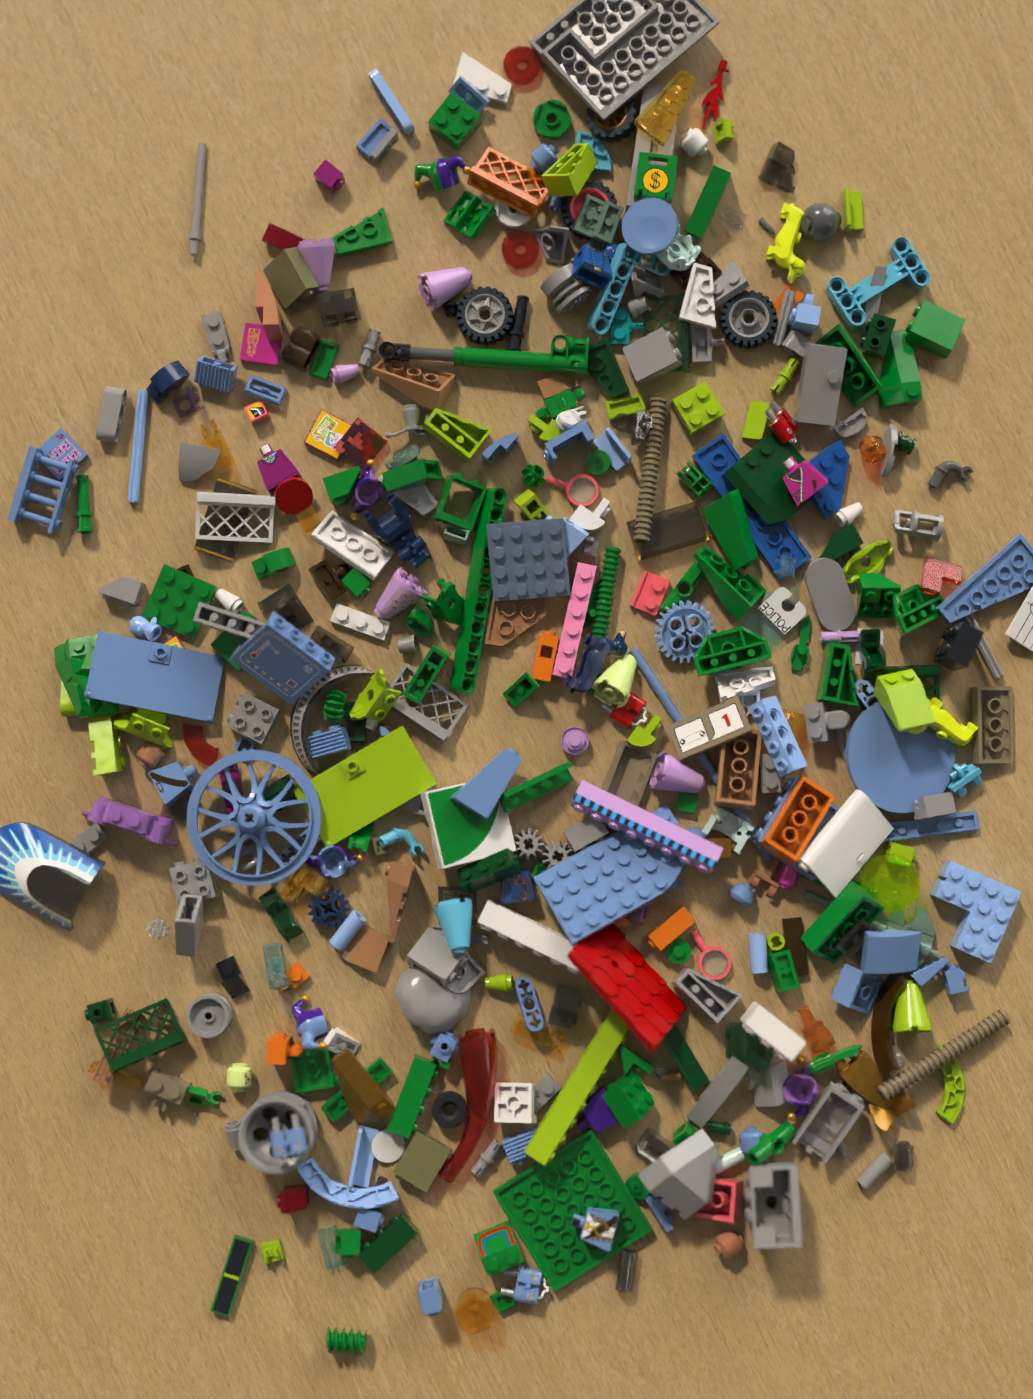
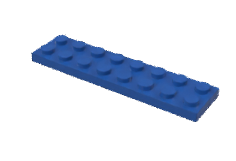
(770, 540)

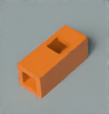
(545, 656)
(670, 928)

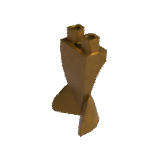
(864, 1078)

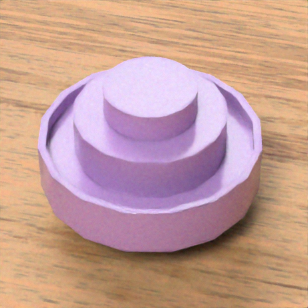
(574, 740)

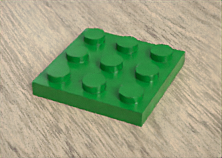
(177, 599)

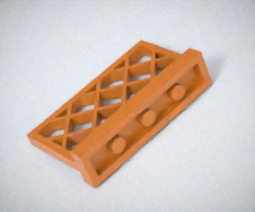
(503, 190)

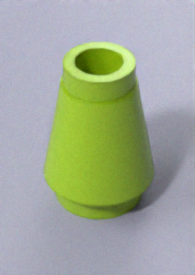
(500, 982)

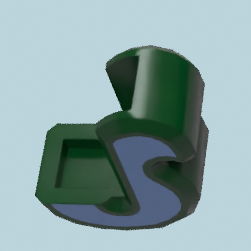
(870, 650)

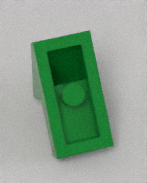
(521, 689)
(630, 1057)

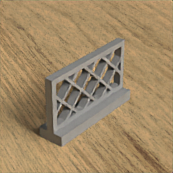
(419, 719)

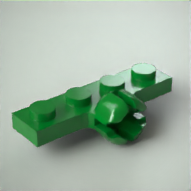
(336, 1105)

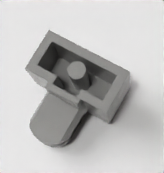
(822, 722)

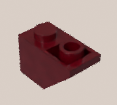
(293, 1198)

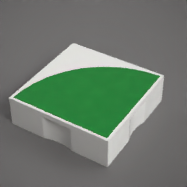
(460, 834)

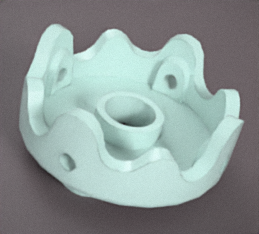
(683, 254)

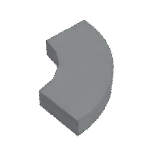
(889, 439)

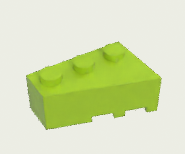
(570, 172)
(456, 433)
(106, 746)

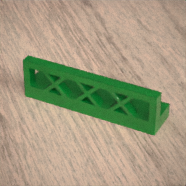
(536, 787)

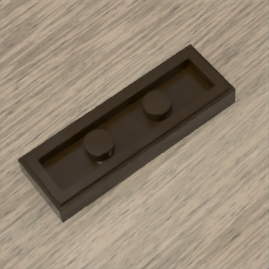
(792, 934)

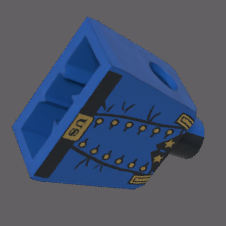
(592, 266)

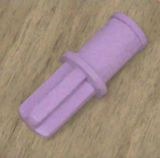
(839, 637)

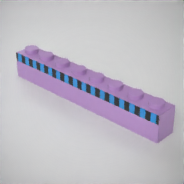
(646, 827)

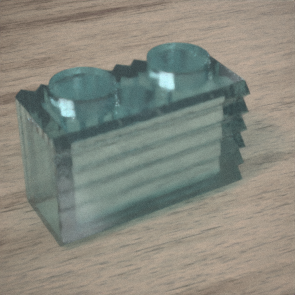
(275, 966)

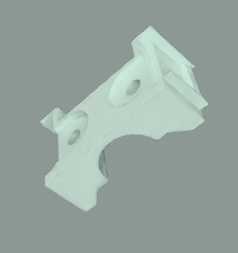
(730, 826)

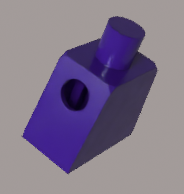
(597, 1112)

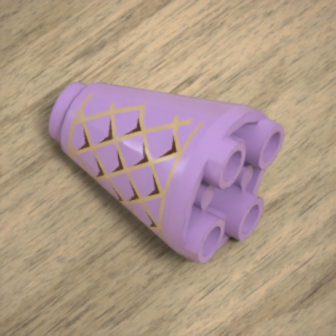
(399, 594)

